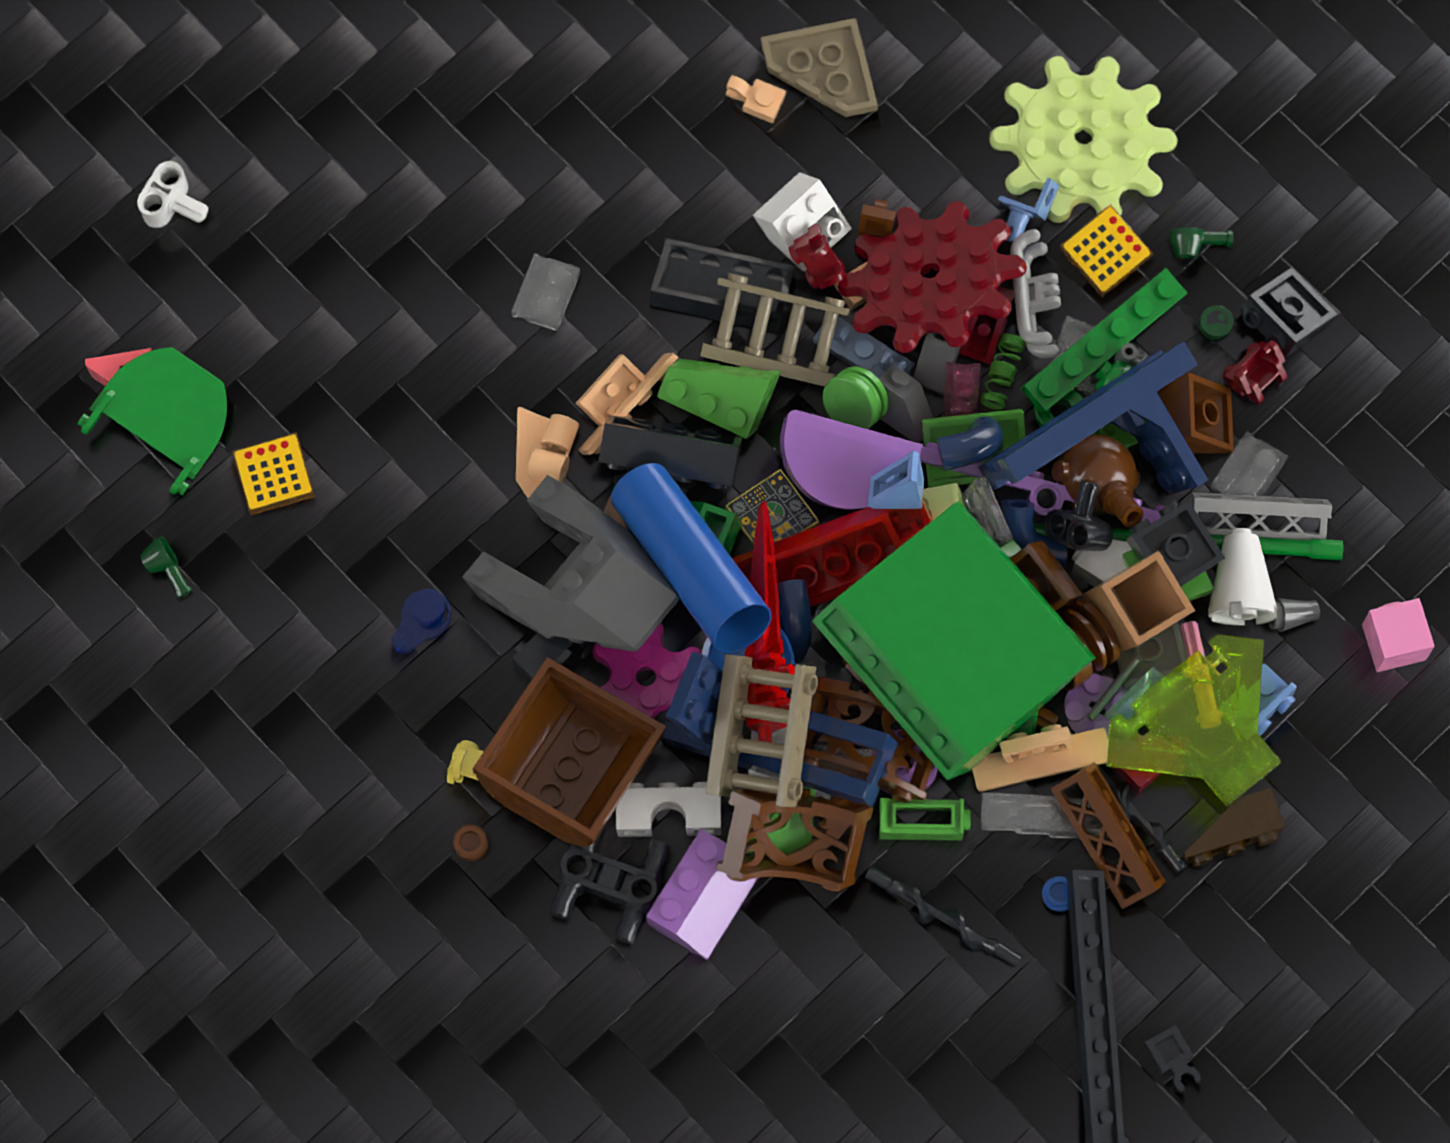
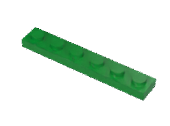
(1103, 341)

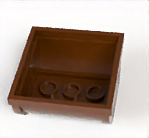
(567, 754)

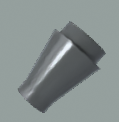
(1294, 613)

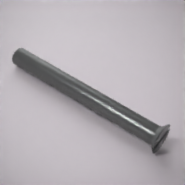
(1114, 687)

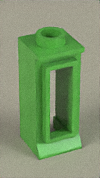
(890, 830)

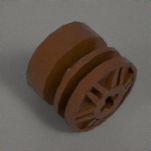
(1095, 634)

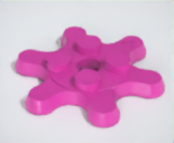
(653, 656)

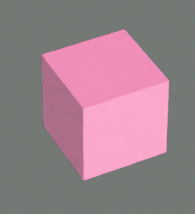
(1398, 634)

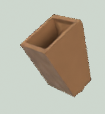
(1140, 601)

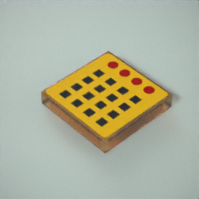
(1106, 250)
(273, 473)

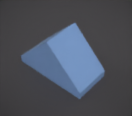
(898, 485)

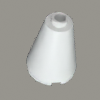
(1242, 582)

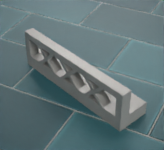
(1264, 506)

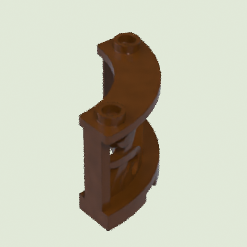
(840, 698)
(753, 810)

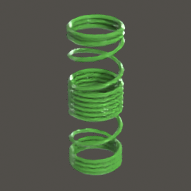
(1002, 372)

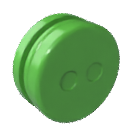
(855, 397)

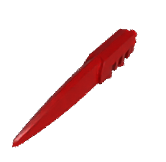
(769, 647)

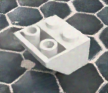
(796, 209)

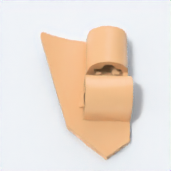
(542, 448)

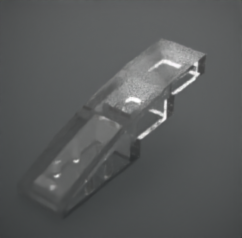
(1032, 815)

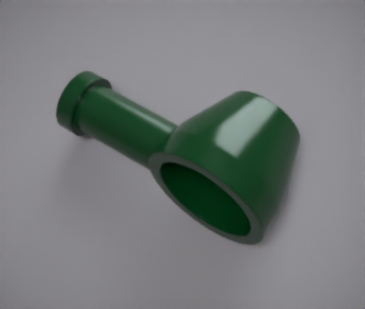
(1188, 240)
(160, 558)

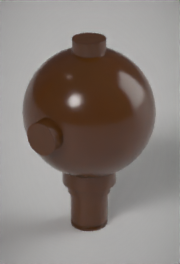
(1111, 467)

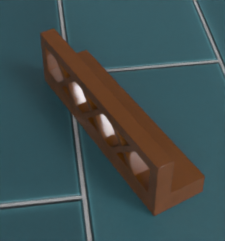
(1119, 829)

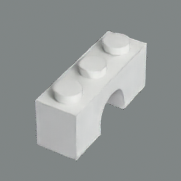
(641, 805)

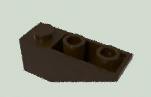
(1244, 822)

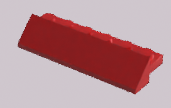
(841, 550)

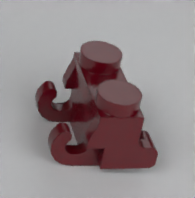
(818, 257)
(1256, 370)

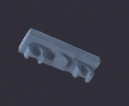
(864, 350)

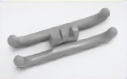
(1034, 296)

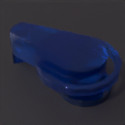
(421, 619)

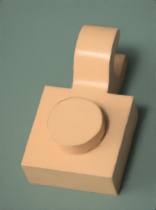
(760, 99)

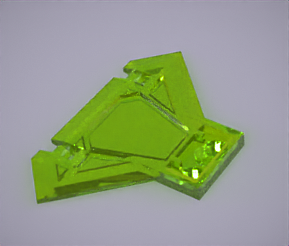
(1201, 721)

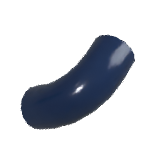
(971, 446)
(1019, 519)
(796, 616)

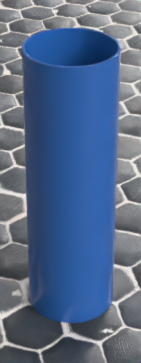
(691, 558)

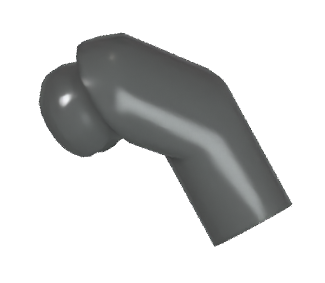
(1129, 354)

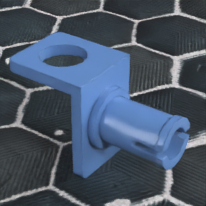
(1021, 212)

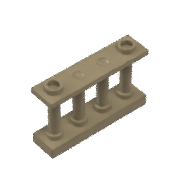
(753, 355)
(728, 736)

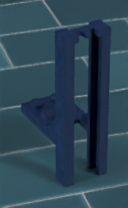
(1123, 404)
(693, 728)

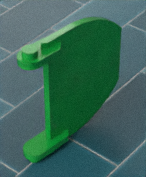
(168, 406)

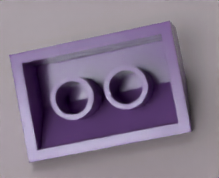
(699, 898)

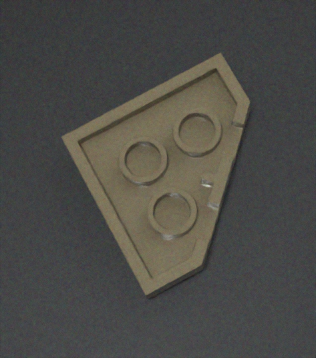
(825, 65)

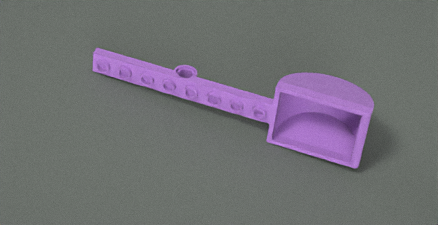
(836, 460)

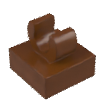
(877, 219)

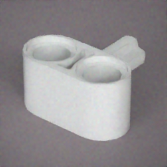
(171, 197)

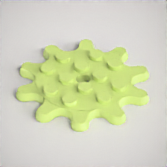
(1091, 171)

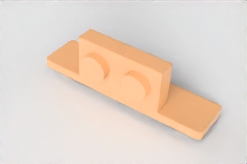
(617, 393)
(1040, 756)

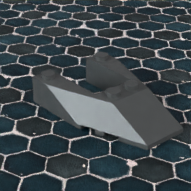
(601, 591)

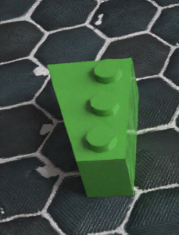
(720, 393)

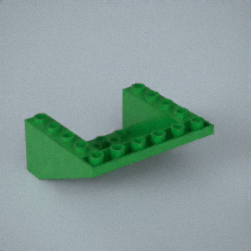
(954, 641)

